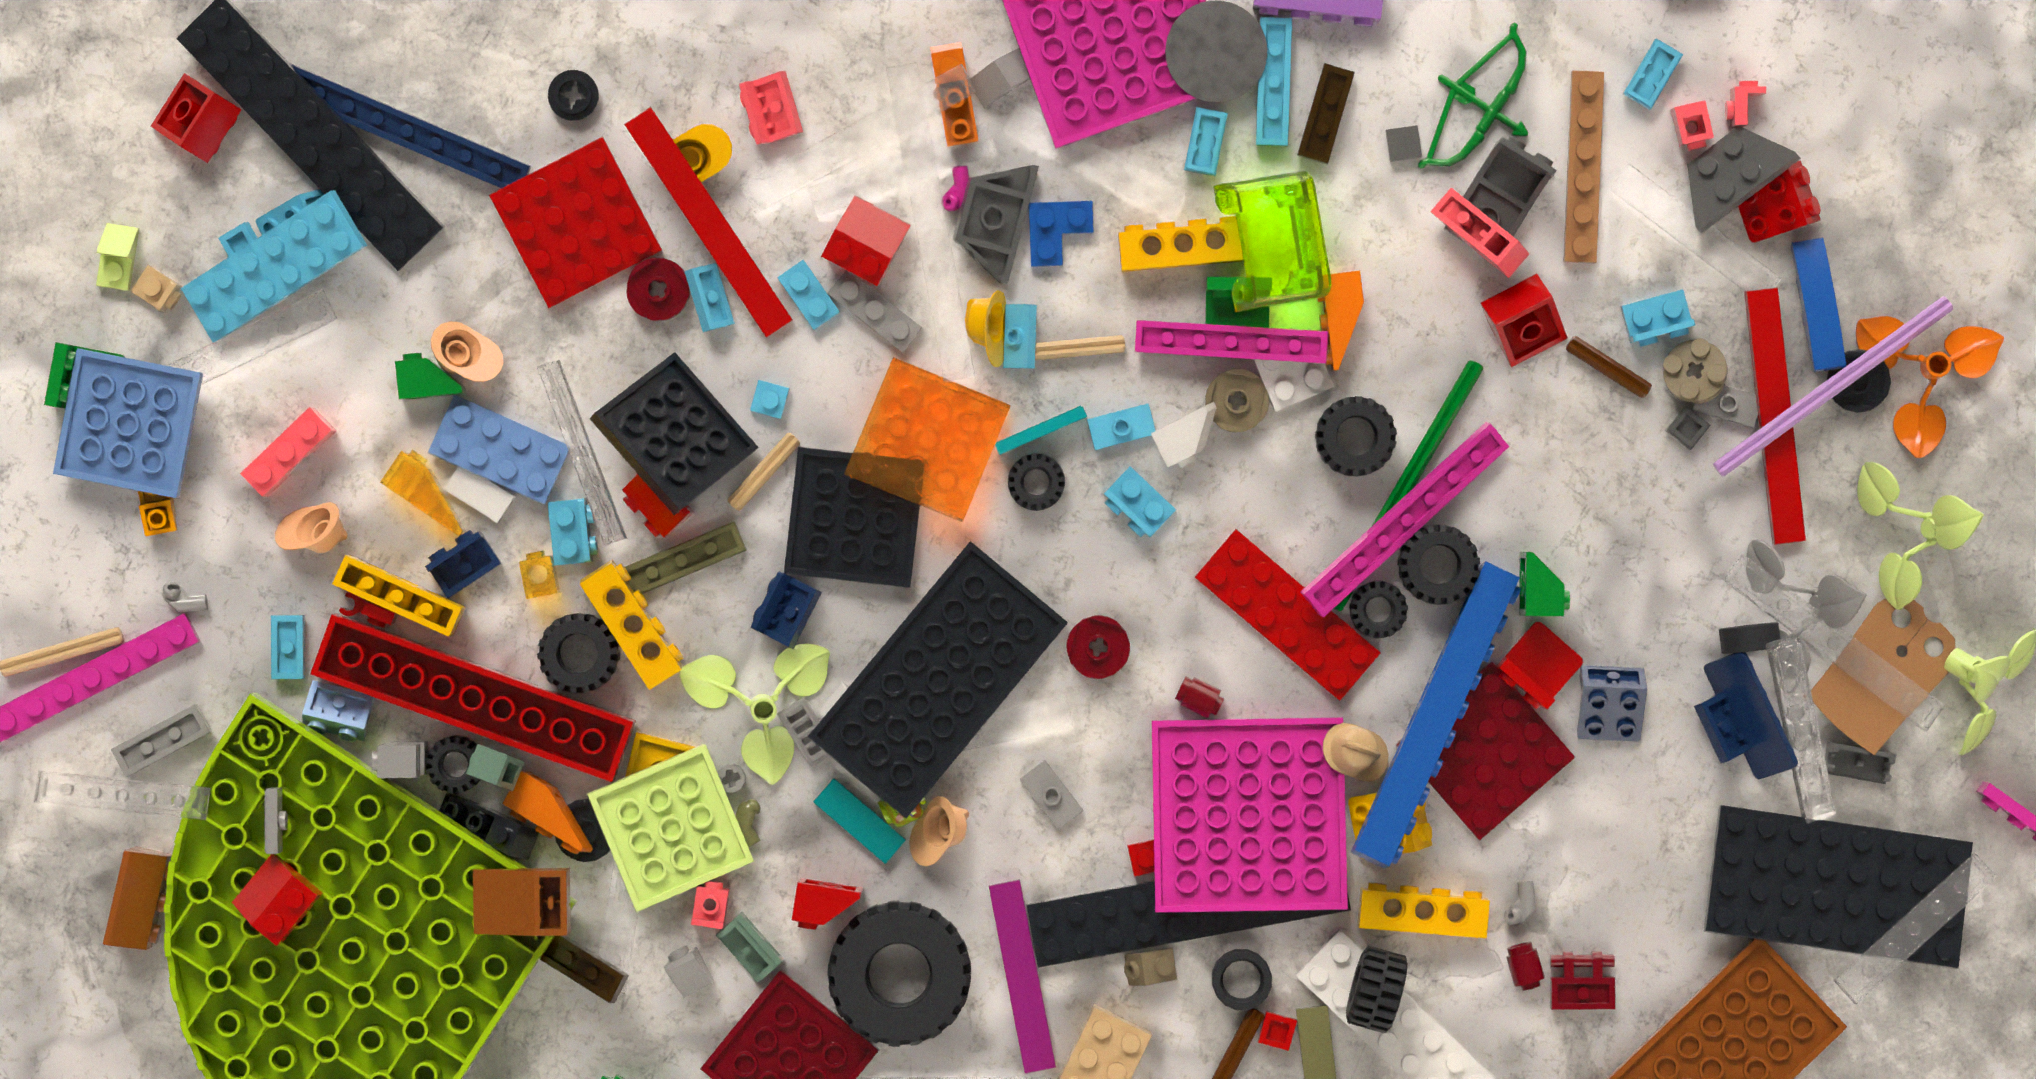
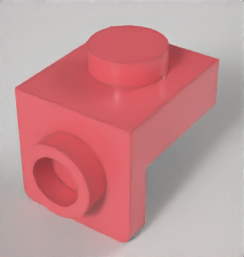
(1737, 108)

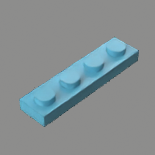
(1274, 84)

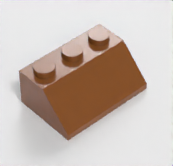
(138, 899)

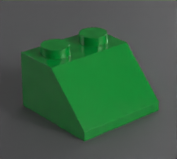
(1541, 589)

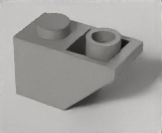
(688, 970)

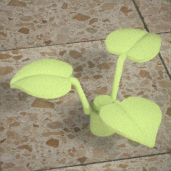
(1948, 525)
(1987, 676)
(765, 750)

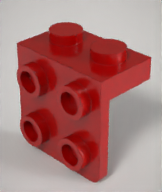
(1781, 205)
(1539, 665)

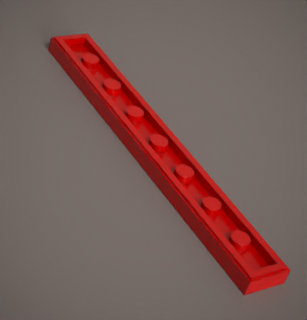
(708, 221)
(1772, 400)

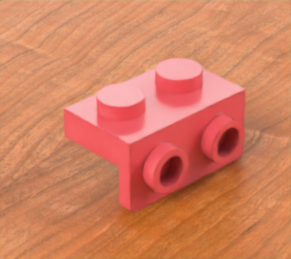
(770, 108)

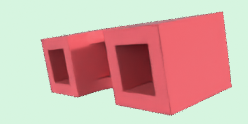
(287, 451)

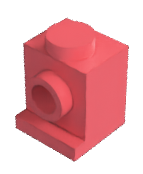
(1695, 113)
(710, 918)

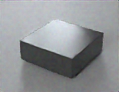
(1403, 143)
(1687, 427)

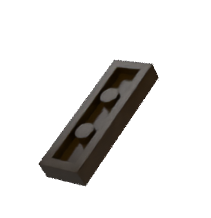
(1325, 113)
(585, 968)

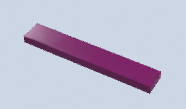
(1022, 976)

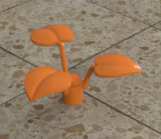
(1972, 354)

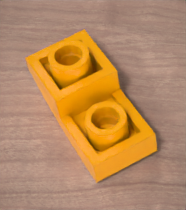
(157, 513)

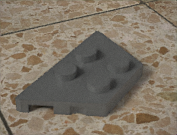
(1733, 173)
(994, 218)

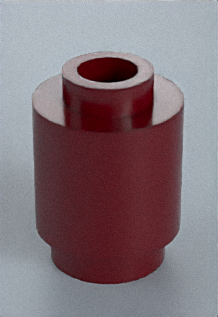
(1199, 697)
(1525, 966)

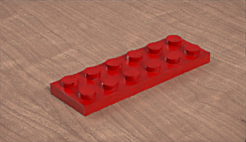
(1277, 610)

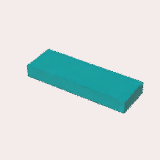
(1040, 430)
(859, 820)

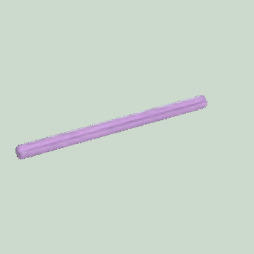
(1833, 386)

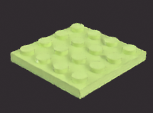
(670, 827)

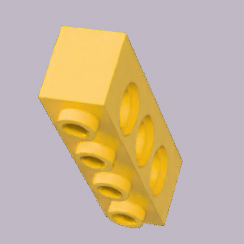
(1135, 259)
(399, 595)
(651, 669)
(1472, 923)

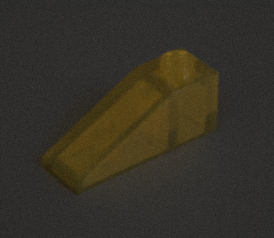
(421, 488)

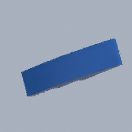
(1818, 305)

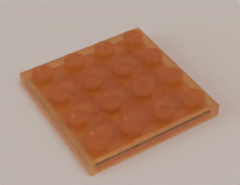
(927, 439)

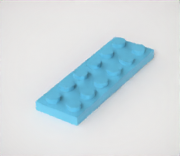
(274, 266)

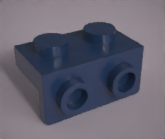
(463, 563)
(785, 609)

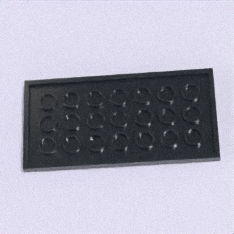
(937, 680)
(1826, 883)

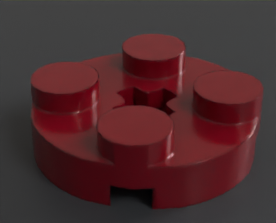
(639, 287)
(1107, 662)

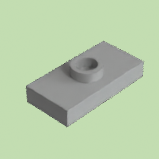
(1732, 406)
(1051, 794)
(275, 820)

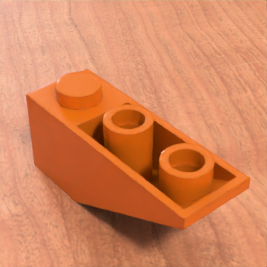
(958, 119)
(1341, 314)
(545, 806)

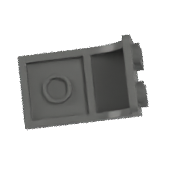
(1508, 183)

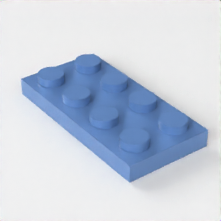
(499, 449)

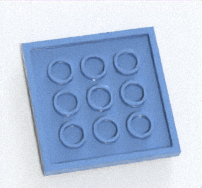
(128, 423)

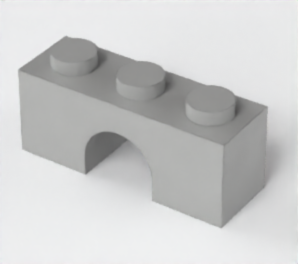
(400, 759)

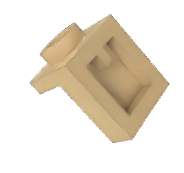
(157, 289)

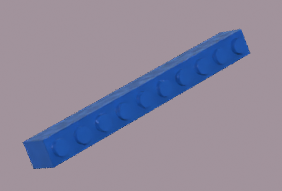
(1435, 715)

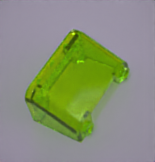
(1278, 240)

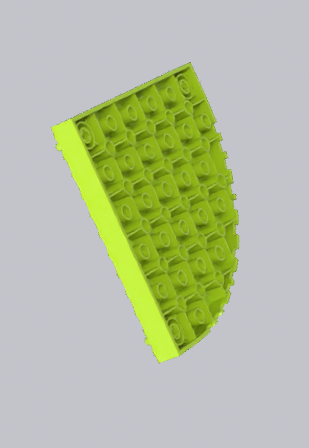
(381, 964)

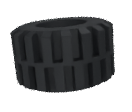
(1376, 416)
(1466, 570)
(551, 659)
(1376, 989)

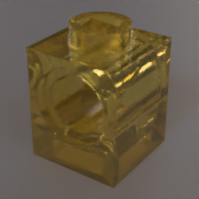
(534, 589)

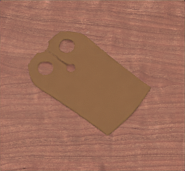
(1858, 710)

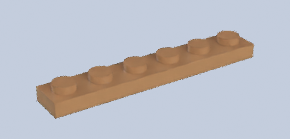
(1583, 166)

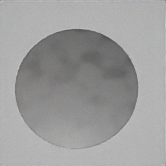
(1216, 51)

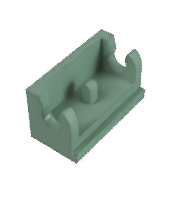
(750, 947)

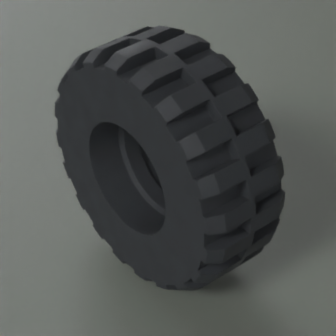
(890, 1021)

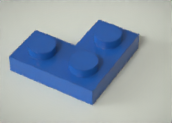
(1048, 224)

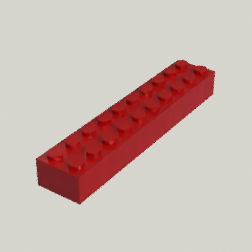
(473, 697)

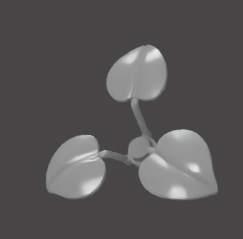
(1833, 596)

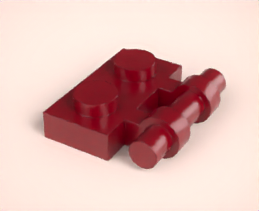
(1582, 991)

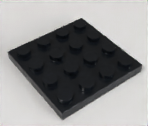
(674, 433)
(847, 526)

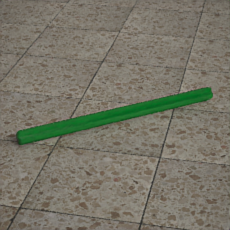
(1430, 442)

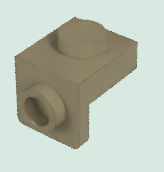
(1150, 967)

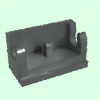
(1858, 763)

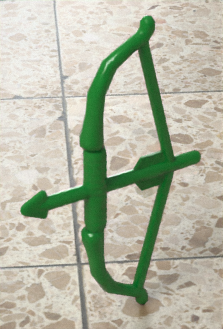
(1465, 94)

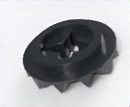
(563, 83)

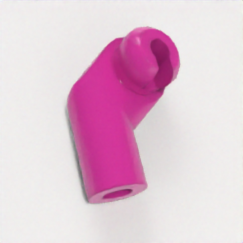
(954, 196)

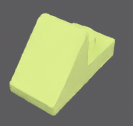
(117, 256)

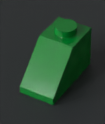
(424, 379)

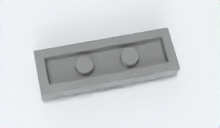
(874, 310)
(161, 740)

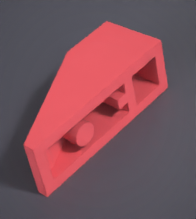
(1480, 232)

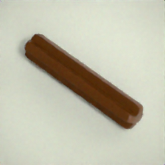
(1608, 367)
(1239, 1044)

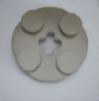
(1690, 388)
(1251, 389)

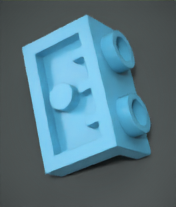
(1656, 317)
(1138, 502)
(571, 532)

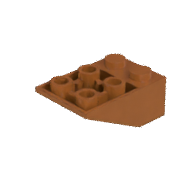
(522, 901)

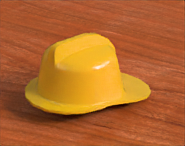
(705, 149)
(987, 324)

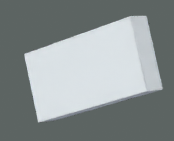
(480, 493)

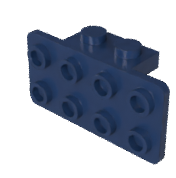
(1742, 718)

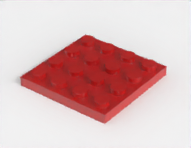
(575, 222)

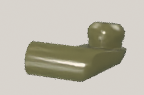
(745, 816)

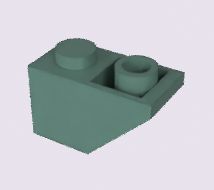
(495, 767)

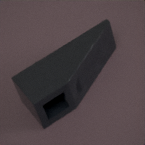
(493, 827)

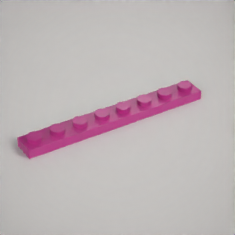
(1404, 519)
(96, 676)

